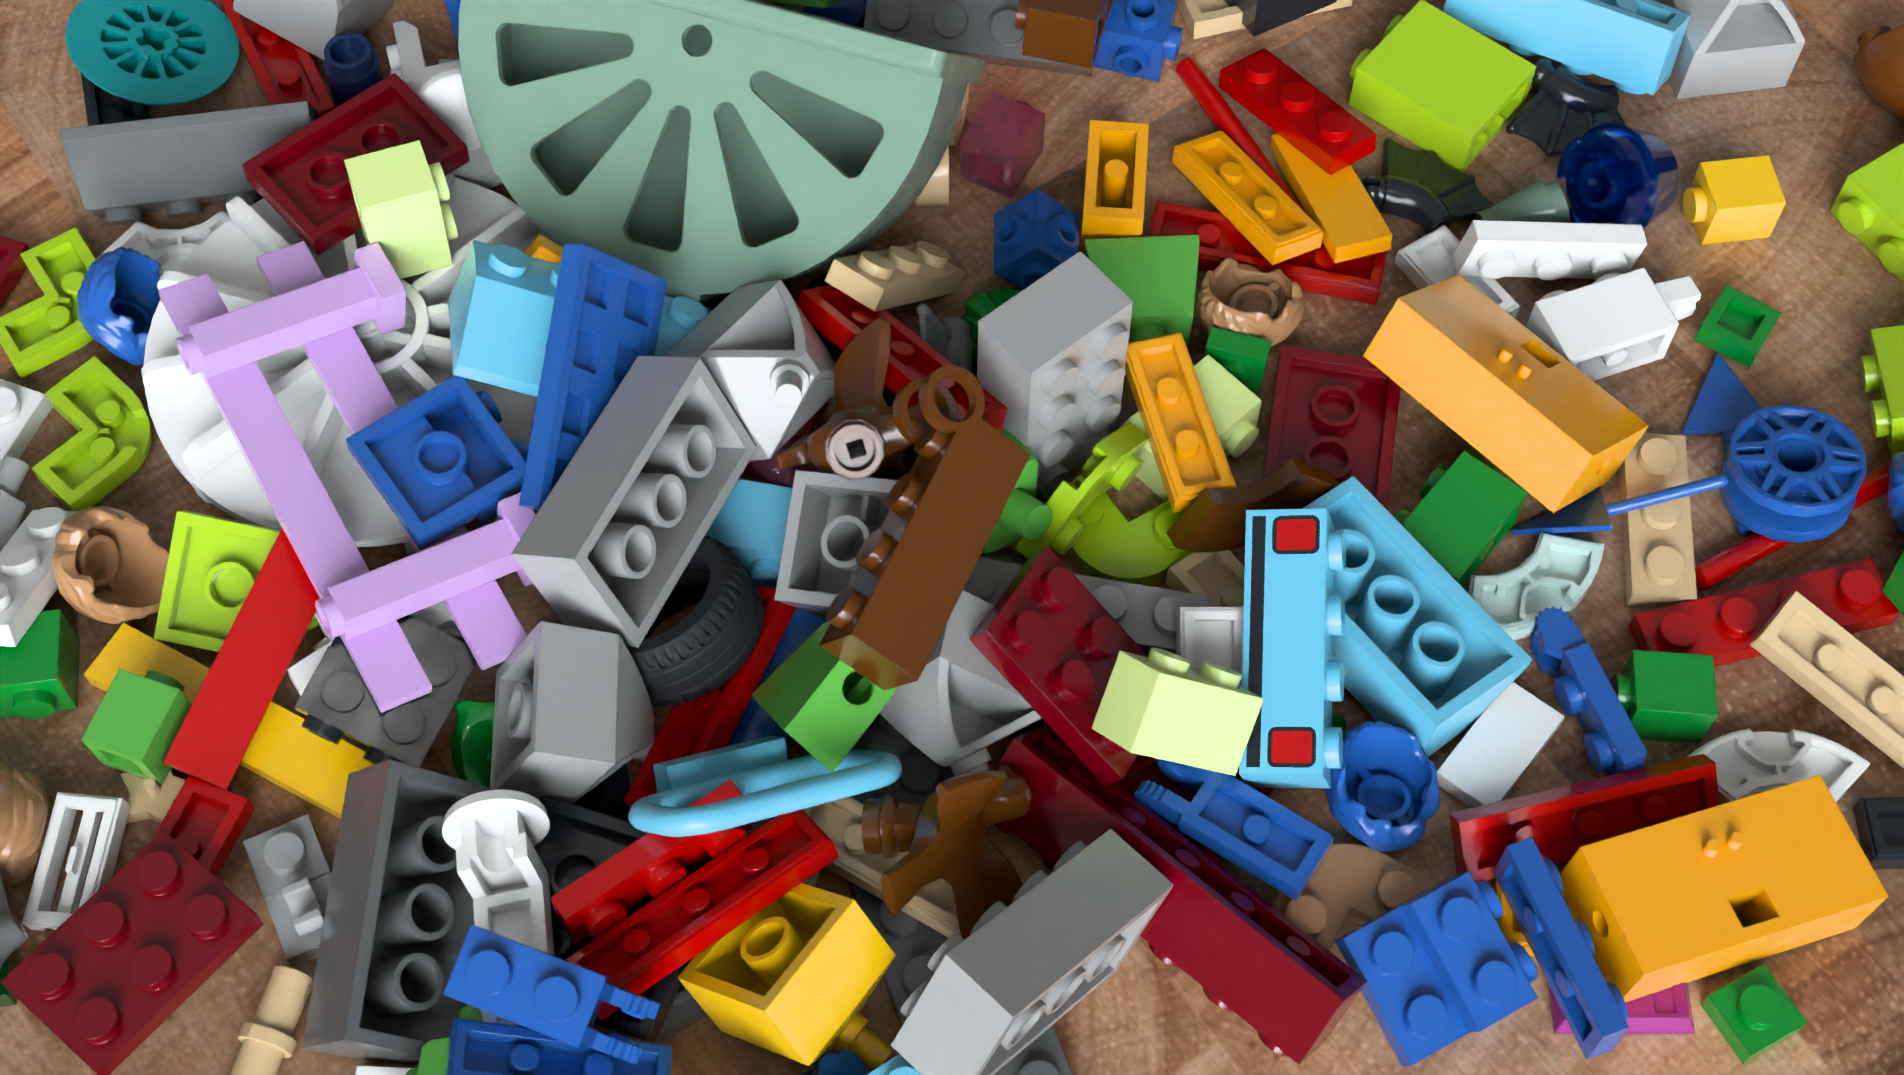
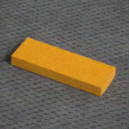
(1247, 197)
(1335, 204)
(1176, 419)

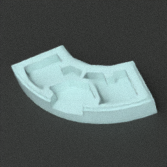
(1551, 576)

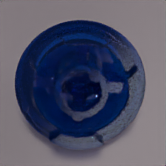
(1618, 176)

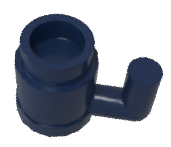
(350, 66)

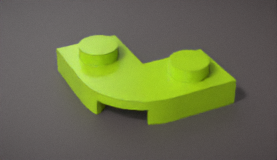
(51, 324)
(110, 438)
(1111, 465)
(1126, 550)

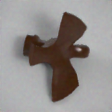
(862, 432)
(949, 841)

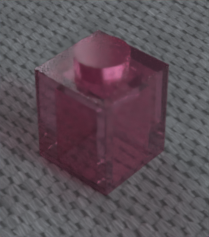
(1002, 144)

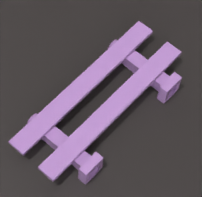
(353, 600)

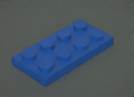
(597, 329)

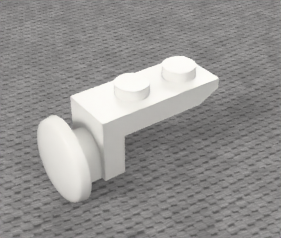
(435, 85)
(501, 868)

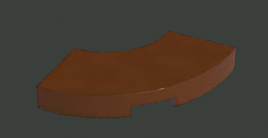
(1219, 516)

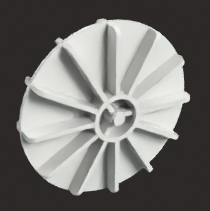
(406, 359)

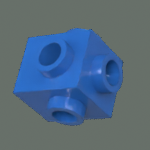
(1139, 38)
(1033, 238)

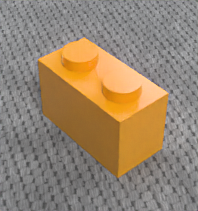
(1114, 180)

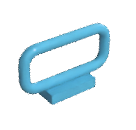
(764, 777)

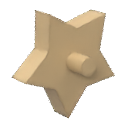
(149, 798)

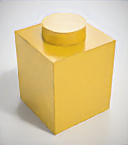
(1734, 200)

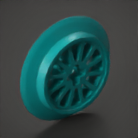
(111, 45)

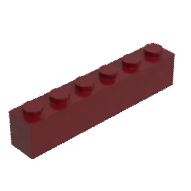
(1209, 921)

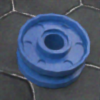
(1792, 473)

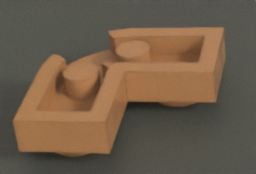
(1351, 885)

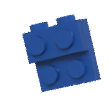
(441, 460)
(1439, 967)

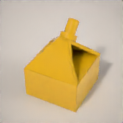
(796, 978)

